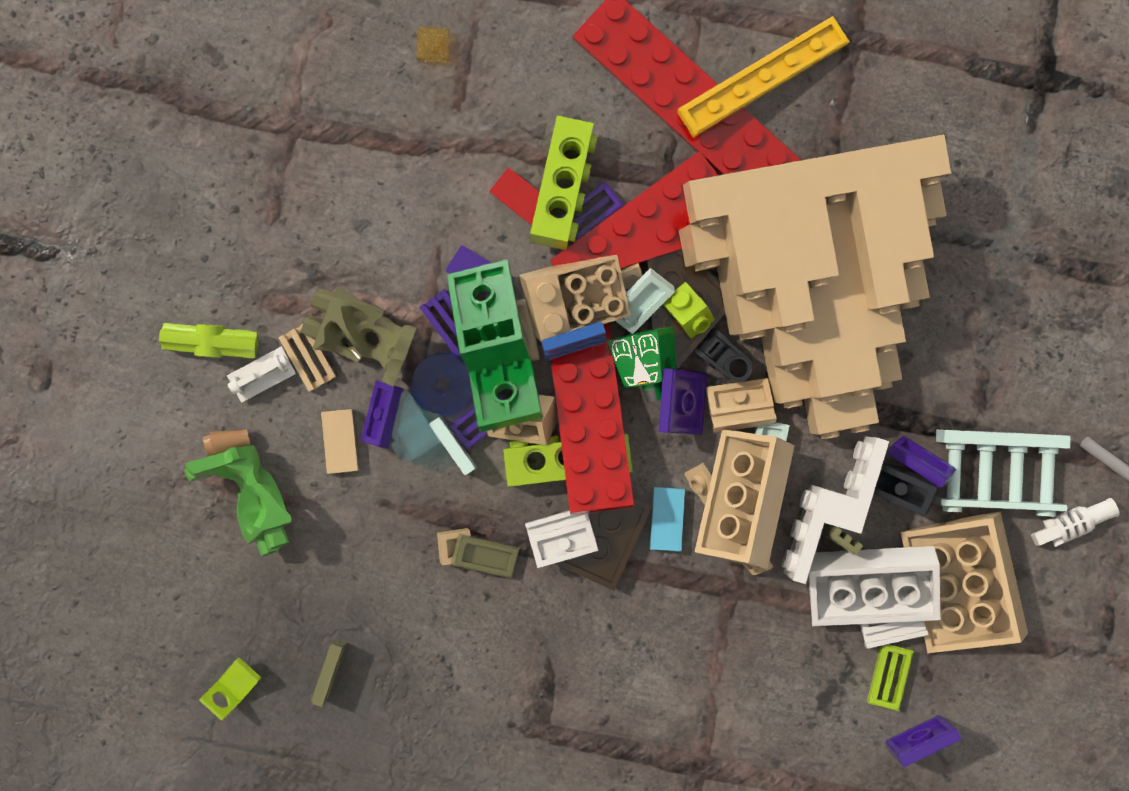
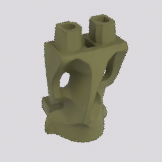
(353, 319)

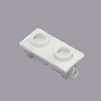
(260, 374)

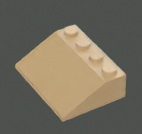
(976, 584)

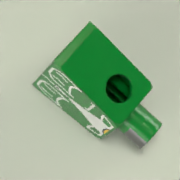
(643, 358)

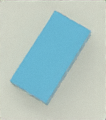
(667, 518)

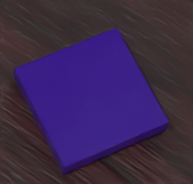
(682, 402)
(922, 740)

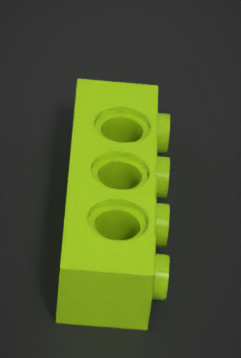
(567, 135)
(520, 473)

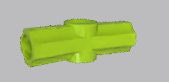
(209, 340)

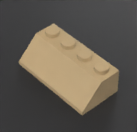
(745, 498)

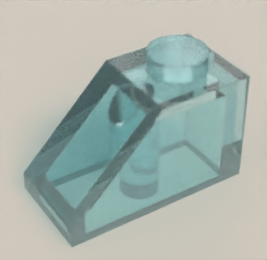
(412, 429)

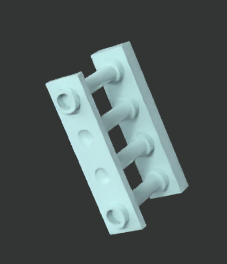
(1017, 445)

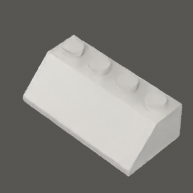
(875, 586)

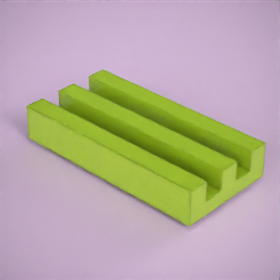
(878, 673)

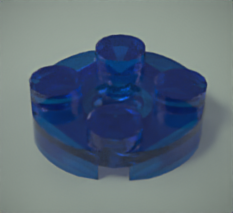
(436, 400)

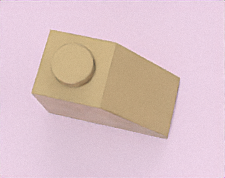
(533, 431)

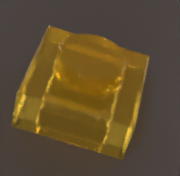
(432, 44)

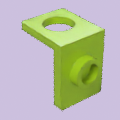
(232, 685)

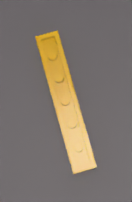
(762, 77)

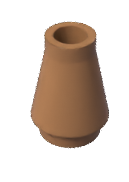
(221, 441)

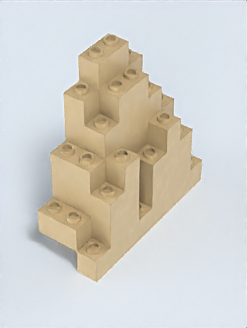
(821, 266)

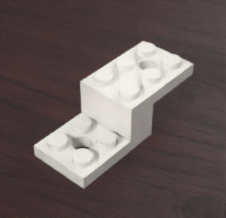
(834, 508)

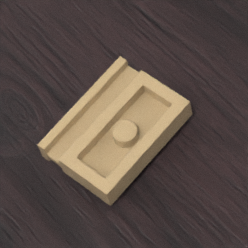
(741, 405)

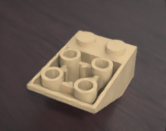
(574, 296)

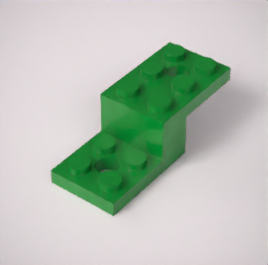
(494, 346)

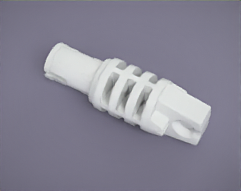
(1075, 523)

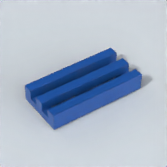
(573, 341)

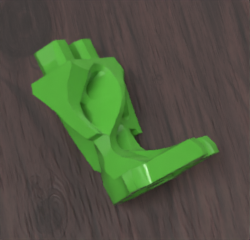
(259, 504)

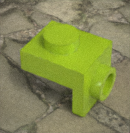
(689, 310)

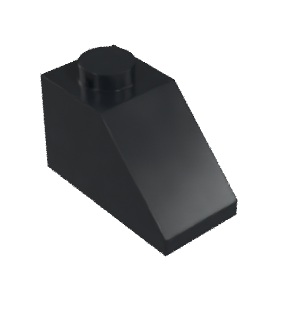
(906, 488)

